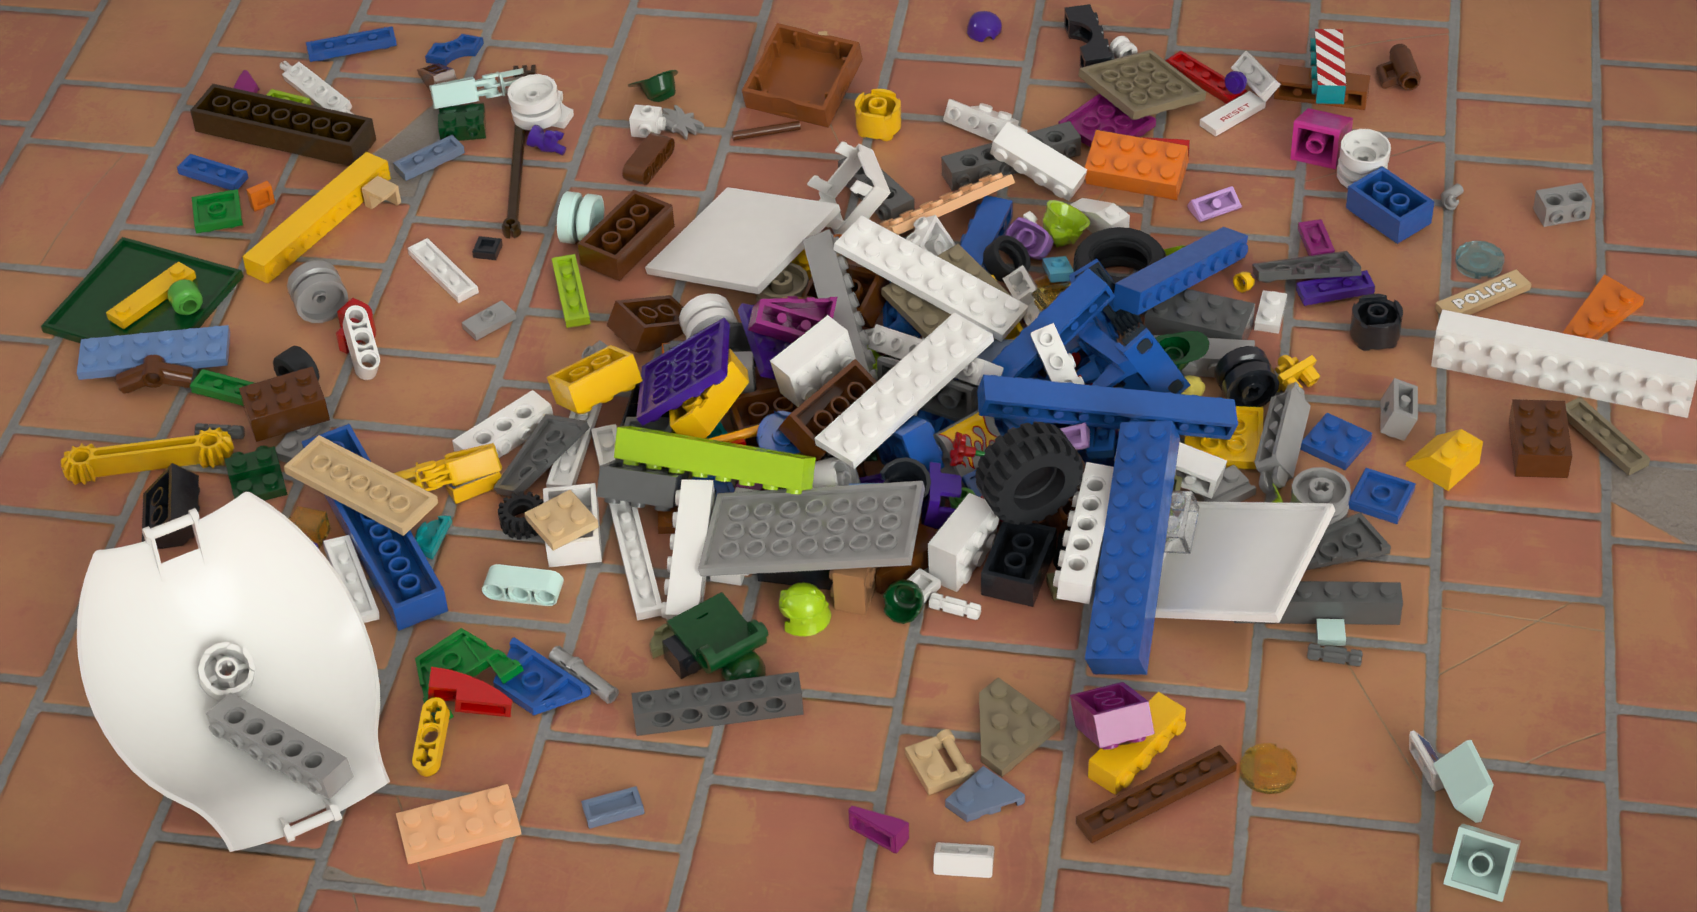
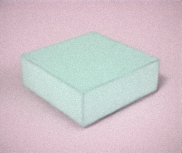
(1331, 632)

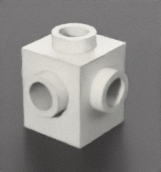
(646, 120)

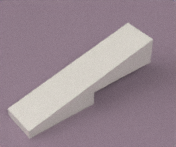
(1021, 287)

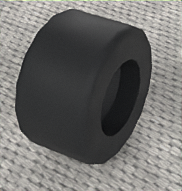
(293, 360)

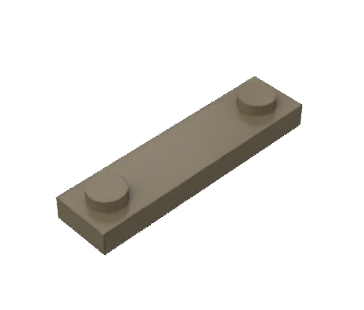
(1606, 437)

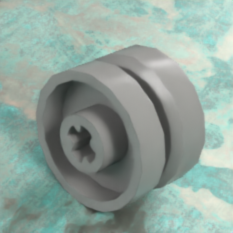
(317, 291)
(1323, 486)

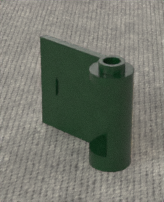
(717, 633)

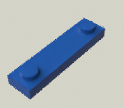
(351, 44)

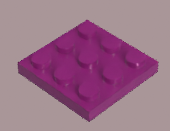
(1104, 116)

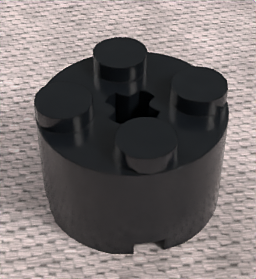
(1376, 322)

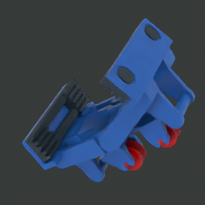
(1137, 365)

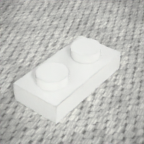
(1270, 311)

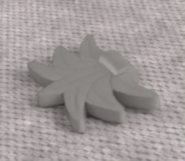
(680, 122)

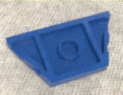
(542, 682)

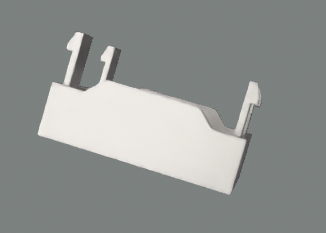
(874, 196)

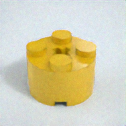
(878, 114)

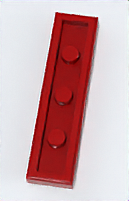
(1203, 76)

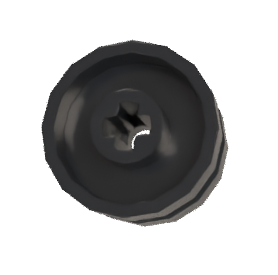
(1246, 377)

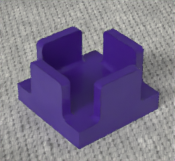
(941, 485)

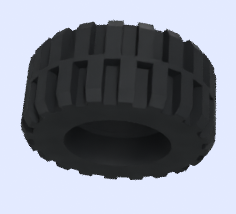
(1029, 473)

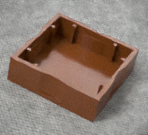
(802, 75)

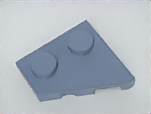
(982, 795)

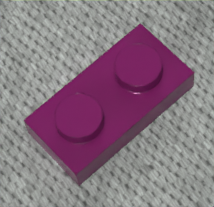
(1315, 237)

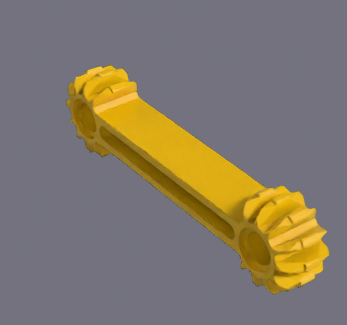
(89, 462)

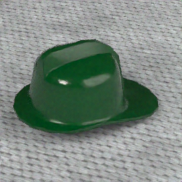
(659, 86)
(1184, 347)

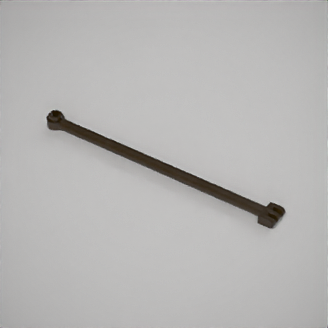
(516, 173)

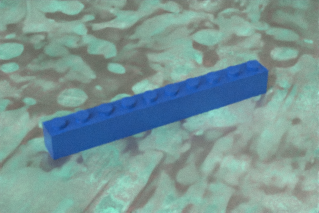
(1104, 406)

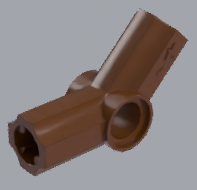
(153, 374)

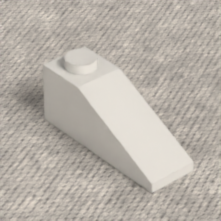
(1102, 214)

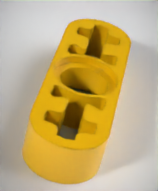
(434, 748)

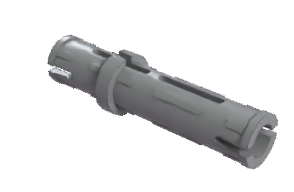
(576, 667)

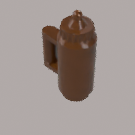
(1404, 67)

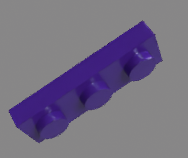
(1334, 288)

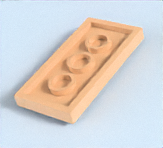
(458, 824)

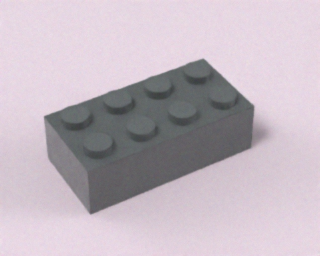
(1204, 313)

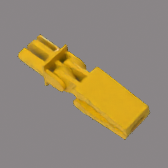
(454, 468)

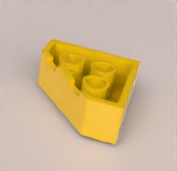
(702, 414)

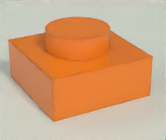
(260, 196)

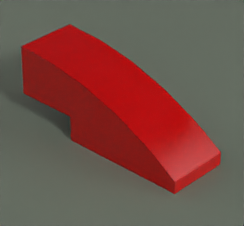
(468, 693)

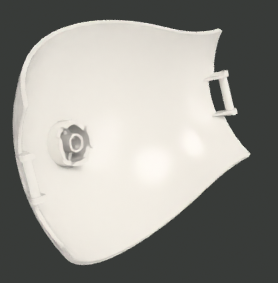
(244, 604)

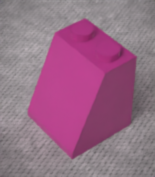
(1319, 137)

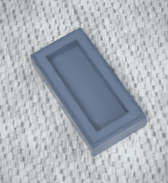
(612, 807)

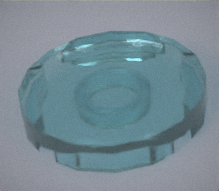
(1479, 259)

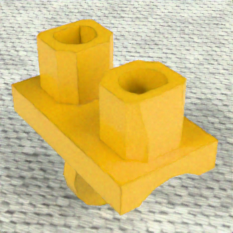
(1292, 370)

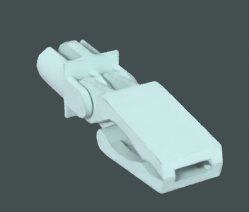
(465, 89)

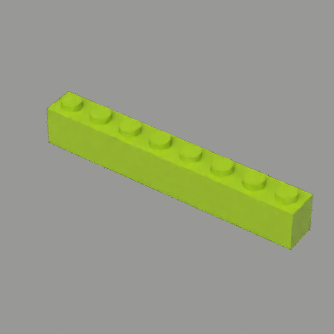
(714, 458)

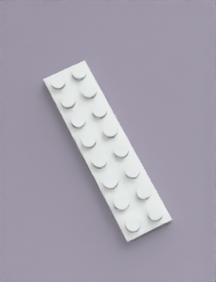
(930, 277)
(903, 390)

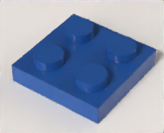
(1336, 441)

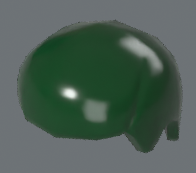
(903, 601)
(744, 667)

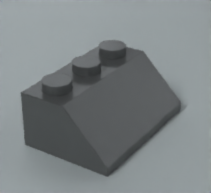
(639, 485)

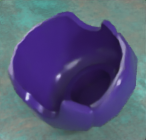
(984, 24)

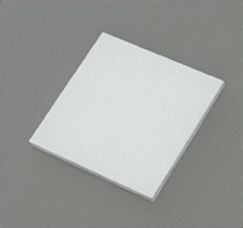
(742, 240)
(1242, 561)

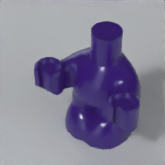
(546, 141)

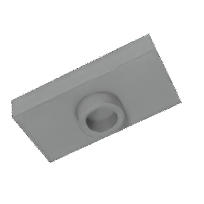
(489, 320)

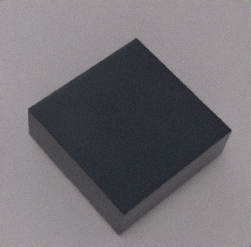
(487, 248)

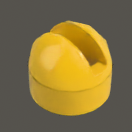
(1238, 281)

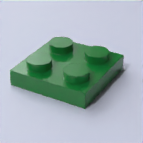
(217, 211)

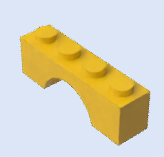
(1118, 766)

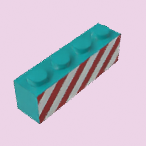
(1328, 66)

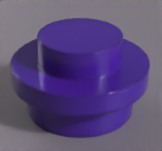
(1235, 82)

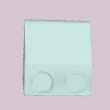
(1481, 862)

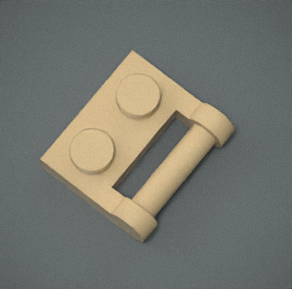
(931, 767)

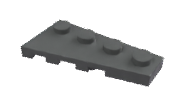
(1316, 266)
(543, 447)
(1347, 542)

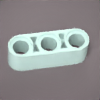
(522, 585)

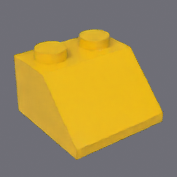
(1447, 458)

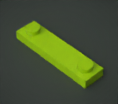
(570, 291)

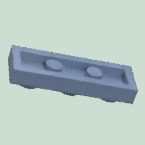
(428, 157)

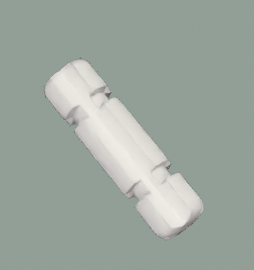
(955, 606)

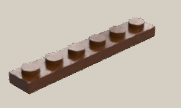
(1155, 793)

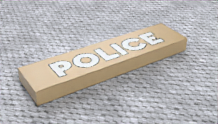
(1485, 294)

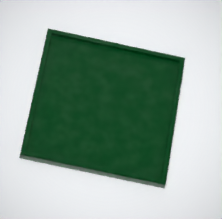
(122, 273)

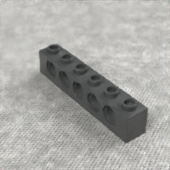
(974, 163)
(717, 703)

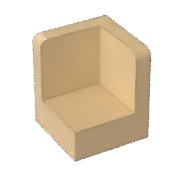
(380, 190)

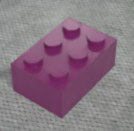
(1112, 715)

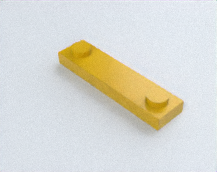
(148, 296)

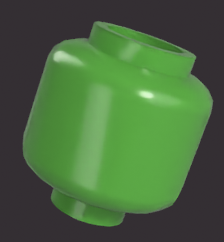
(185, 297)

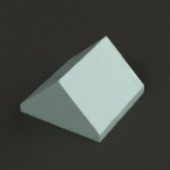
(1465, 780)

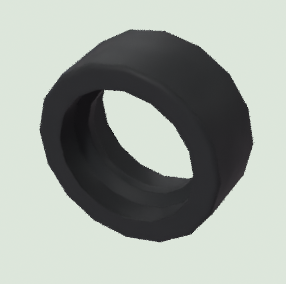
(1011, 247)

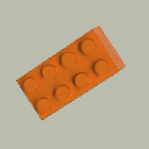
(1136, 164)

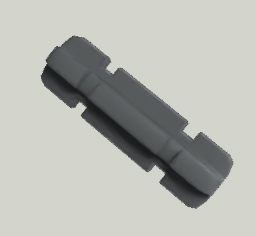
(235, 431)
(1334, 654)

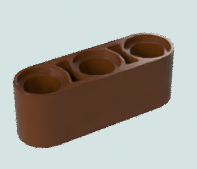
(648, 158)

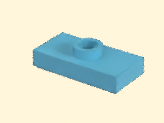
(1057, 268)

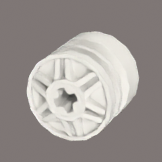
(1361, 154)

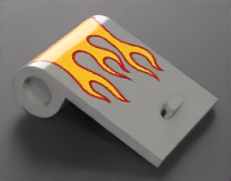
(979, 433)

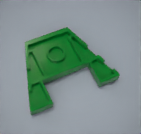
(466, 655)

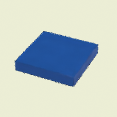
(1381, 495)

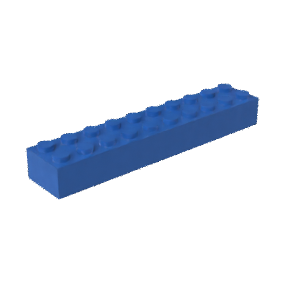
(1133, 549)
(390, 559)

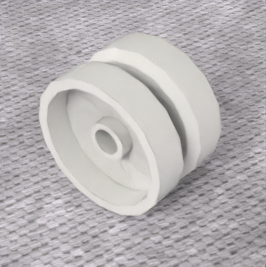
(534, 101)
(703, 312)

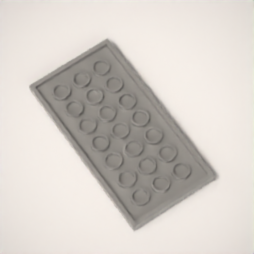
(813, 529)

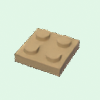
(561, 520)

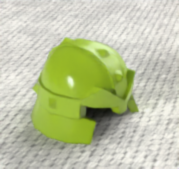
(1064, 222)
(805, 608)

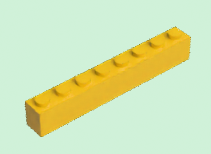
(313, 219)

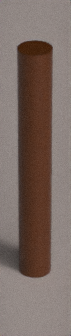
(766, 130)

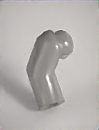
(1449, 197)

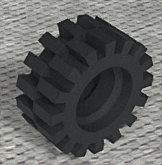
(517, 505)

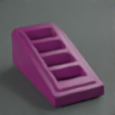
(880, 828)

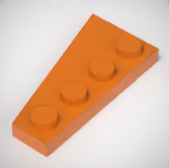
(1604, 309)

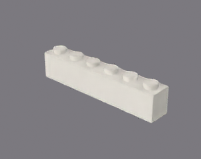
(692, 521)

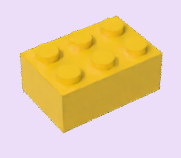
(595, 379)

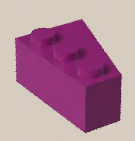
(788, 317)

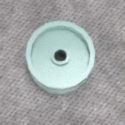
(578, 216)

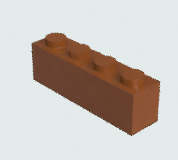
(1297, 85)

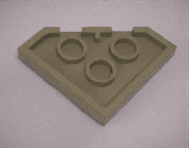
(1010, 726)

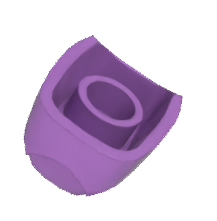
(1032, 236)

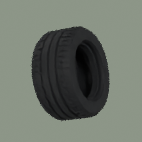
(1118, 248)

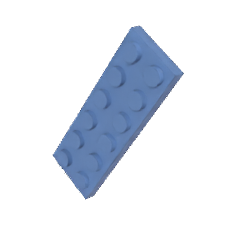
(185, 347)

